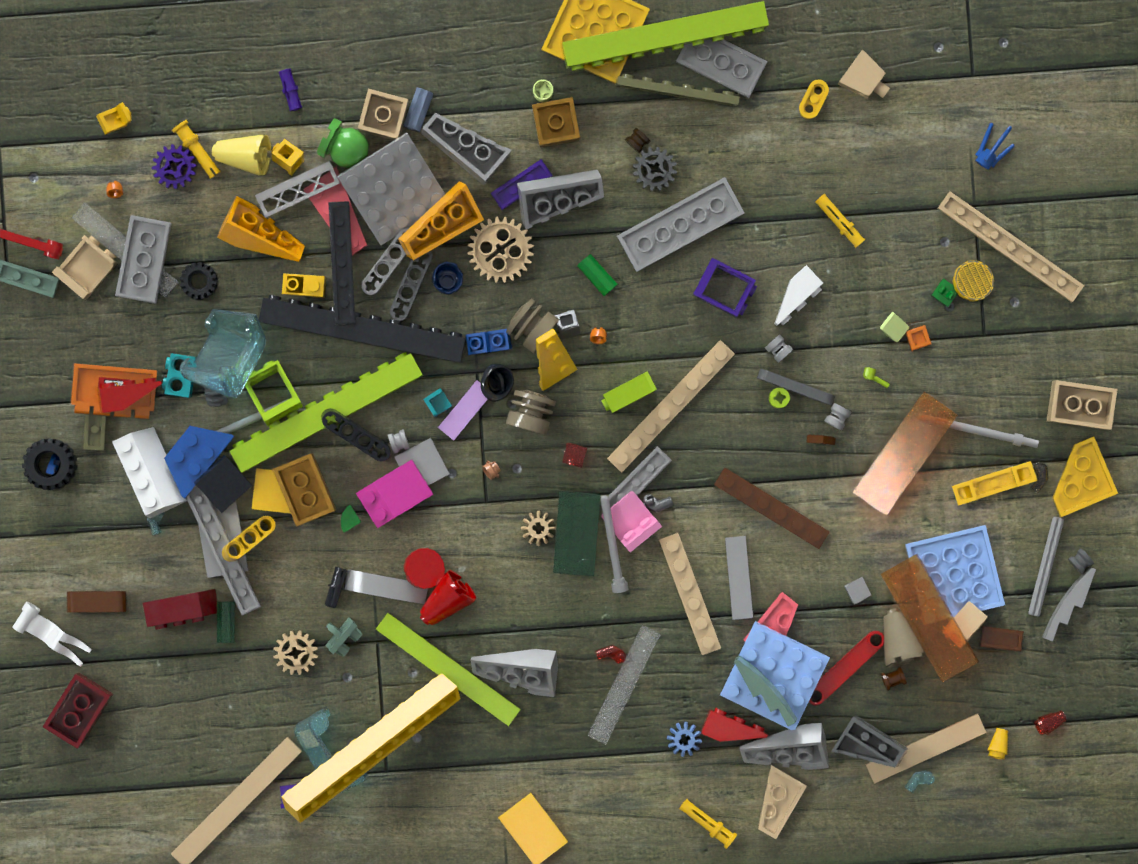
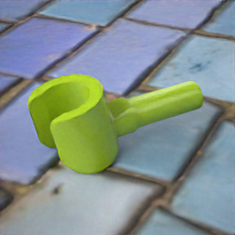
(869, 373)

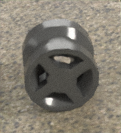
(1081, 561)

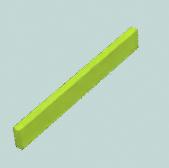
(441, 663)

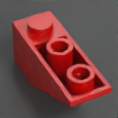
(118, 398)
(727, 729)

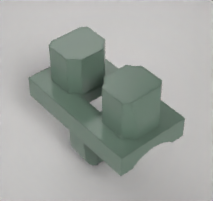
(336, 643)

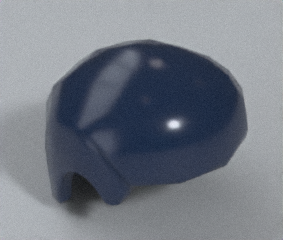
(447, 278)

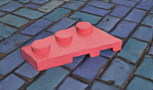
(779, 614)

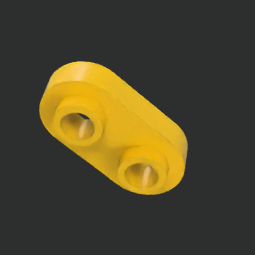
(813, 99)

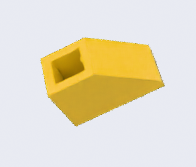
(304, 285)

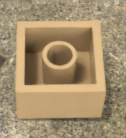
(383, 114)

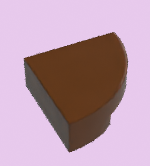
(821, 439)

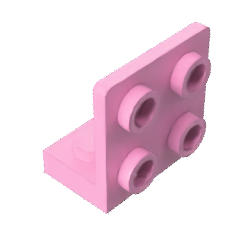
(632, 521)

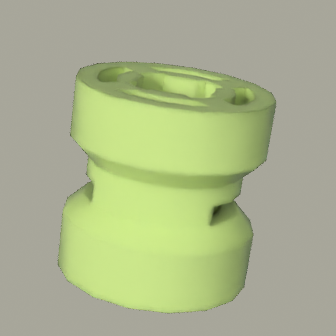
(543, 87)

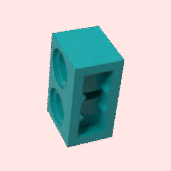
(174, 374)

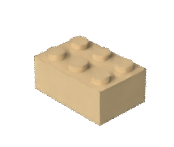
(1081, 405)

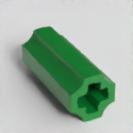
(597, 275)

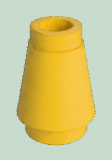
(999, 744)

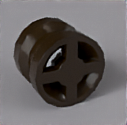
(637, 140)

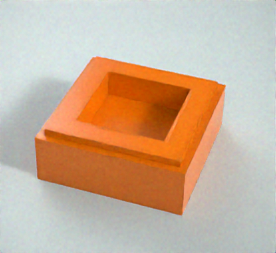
(918, 338)

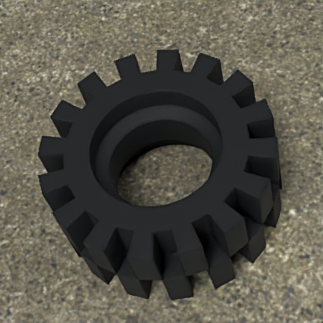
(187, 275)

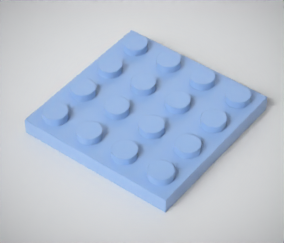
(961, 568)
(786, 664)

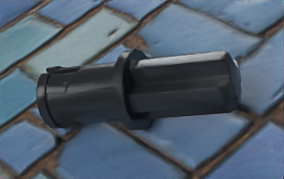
(335, 587)

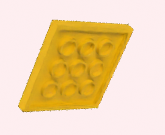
(591, 18)

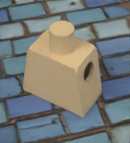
(864, 77)

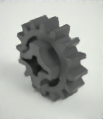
(663, 174)

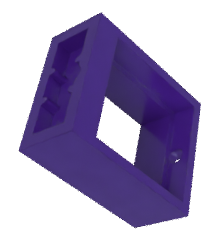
(749, 290)

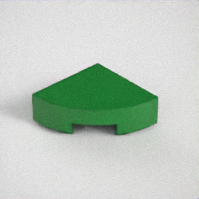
(349, 519)

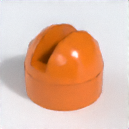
(114, 190)
(598, 336)

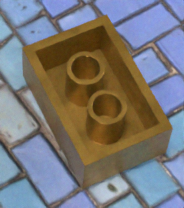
(304, 489)

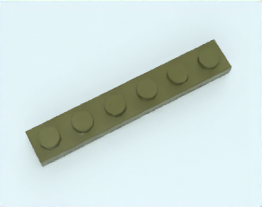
(686, 91)

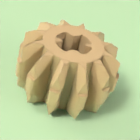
(533, 532)

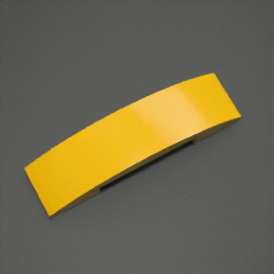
(994, 483)

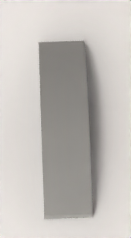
(384, 587)

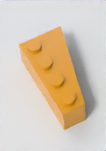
(442, 222)

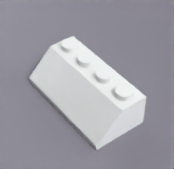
(148, 472)

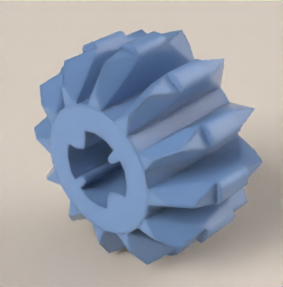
(677, 736)

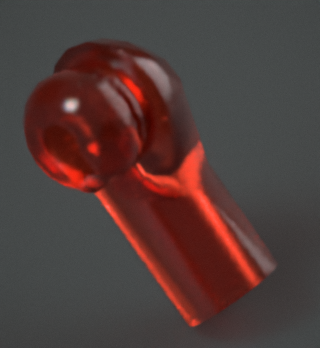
(613, 652)

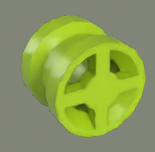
(779, 396)

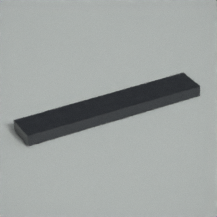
(342, 263)

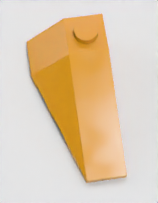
(252, 231)

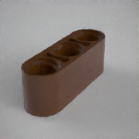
(96, 601)

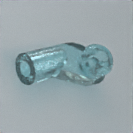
(154, 524)
(920, 777)

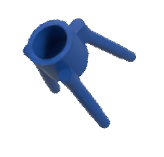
(987, 157)

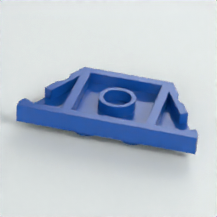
(195, 455)

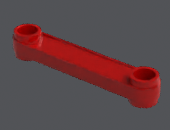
(51, 248)
(847, 666)

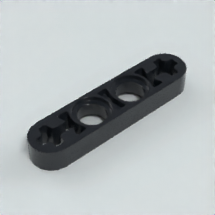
(357, 432)

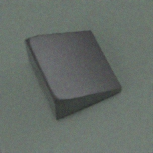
(568, 324)

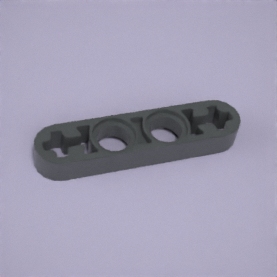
(413, 284)
(795, 387)

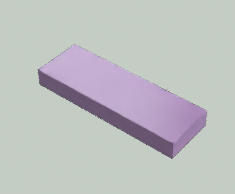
(463, 411)

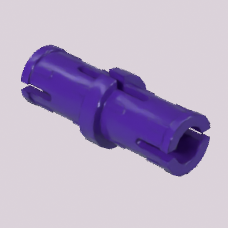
(290, 89)

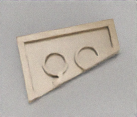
(779, 801)

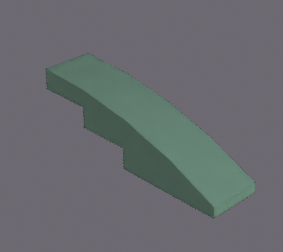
(759, 684)

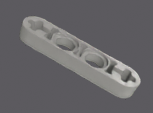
(384, 259)

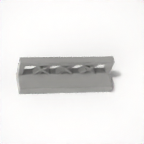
(280, 188)

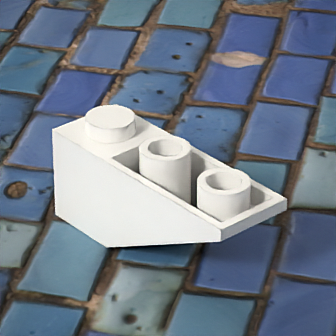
(799, 288)

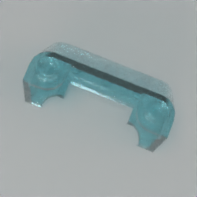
(228, 353)
(309, 737)

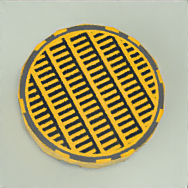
(973, 280)

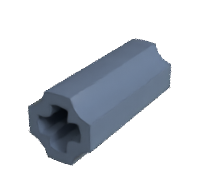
(418, 109)

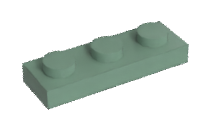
(28, 279)

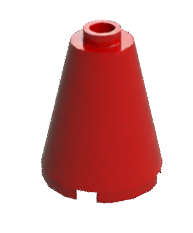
(447, 599)

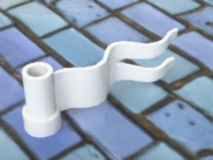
(47, 631)

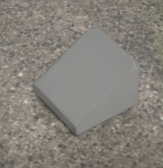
(857, 590)

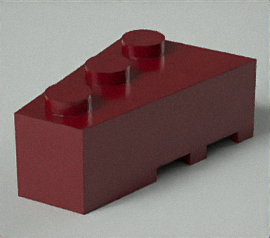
(180, 608)

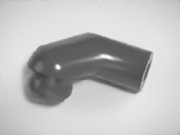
(655, 504)

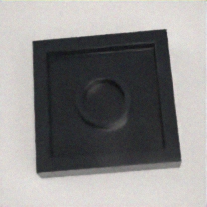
(222, 484)

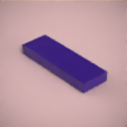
(508, 192)

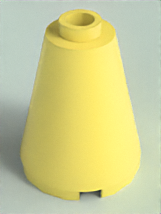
(244, 153)

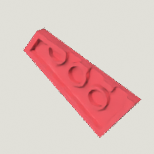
(336, 194)

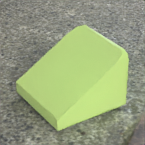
(894, 327)

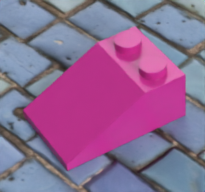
(394, 493)

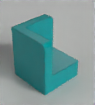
(437, 402)

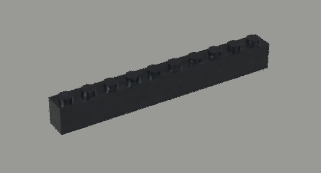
(365, 331)

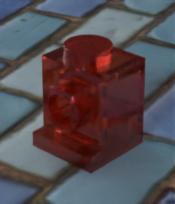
(574, 455)

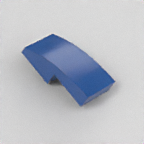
(488, 342)

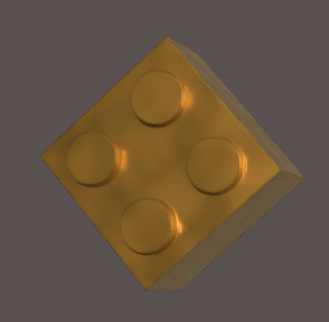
(556, 122)

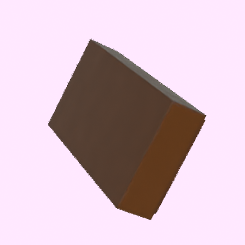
(1001, 638)

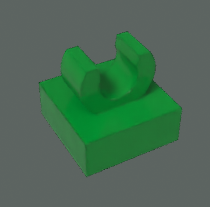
(944, 293)

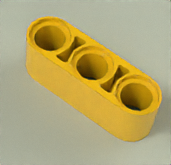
(255, 532)

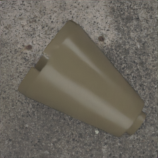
(900, 641)

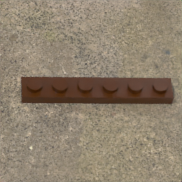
(771, 508)

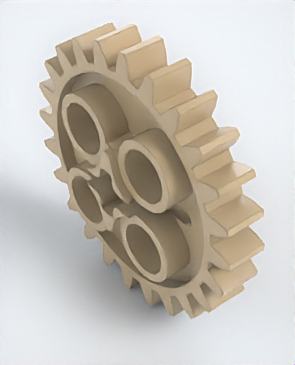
(512, 264)

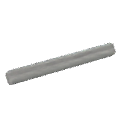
(1046, 566)

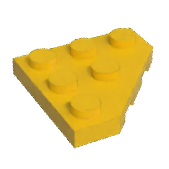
(1083, 479)

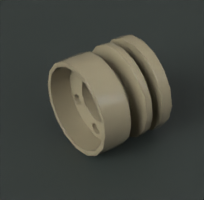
(531, 324)
(531, 412)

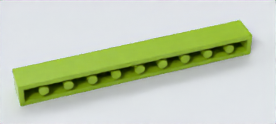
(664, 35)
(308, 422)

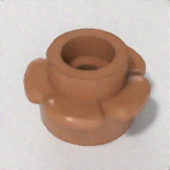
(491, 470)

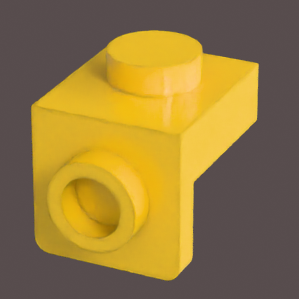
(114, 118)

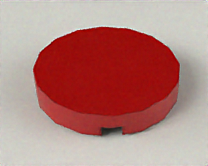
(424, 568)

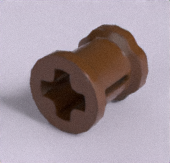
(893, 678)

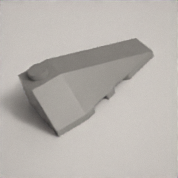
(527, 668)
(799, 747)

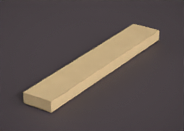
(931, 746)

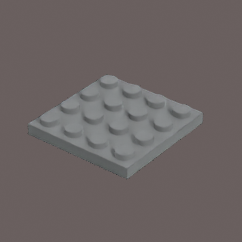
(392, 188)

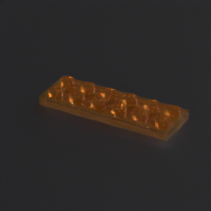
(905, 453)
(929, 618)

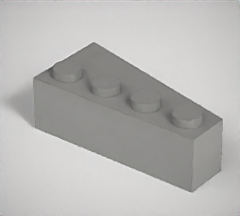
(468, 149)
(557, 195)

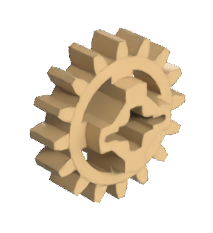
(309, 649)

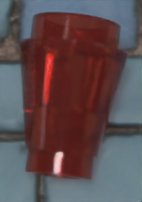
(1048, 723)

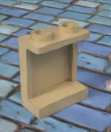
(86, 267)

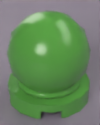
(344, 145)

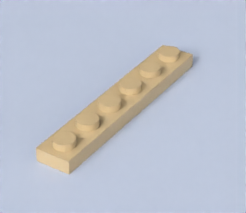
(690, 594)

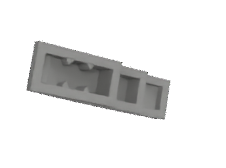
(1074, 597)

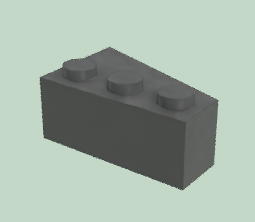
(869, 743)

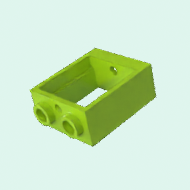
(280, 410)

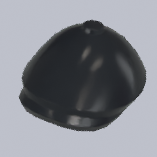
(497, 382)

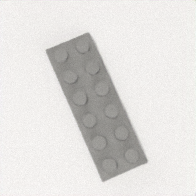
(680, 224)

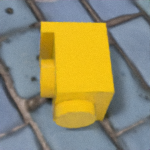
(286, 149)

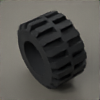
(32, 459)

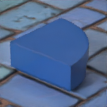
(53, 465)

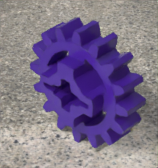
(165, 171)

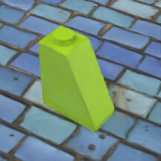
(628, 392)

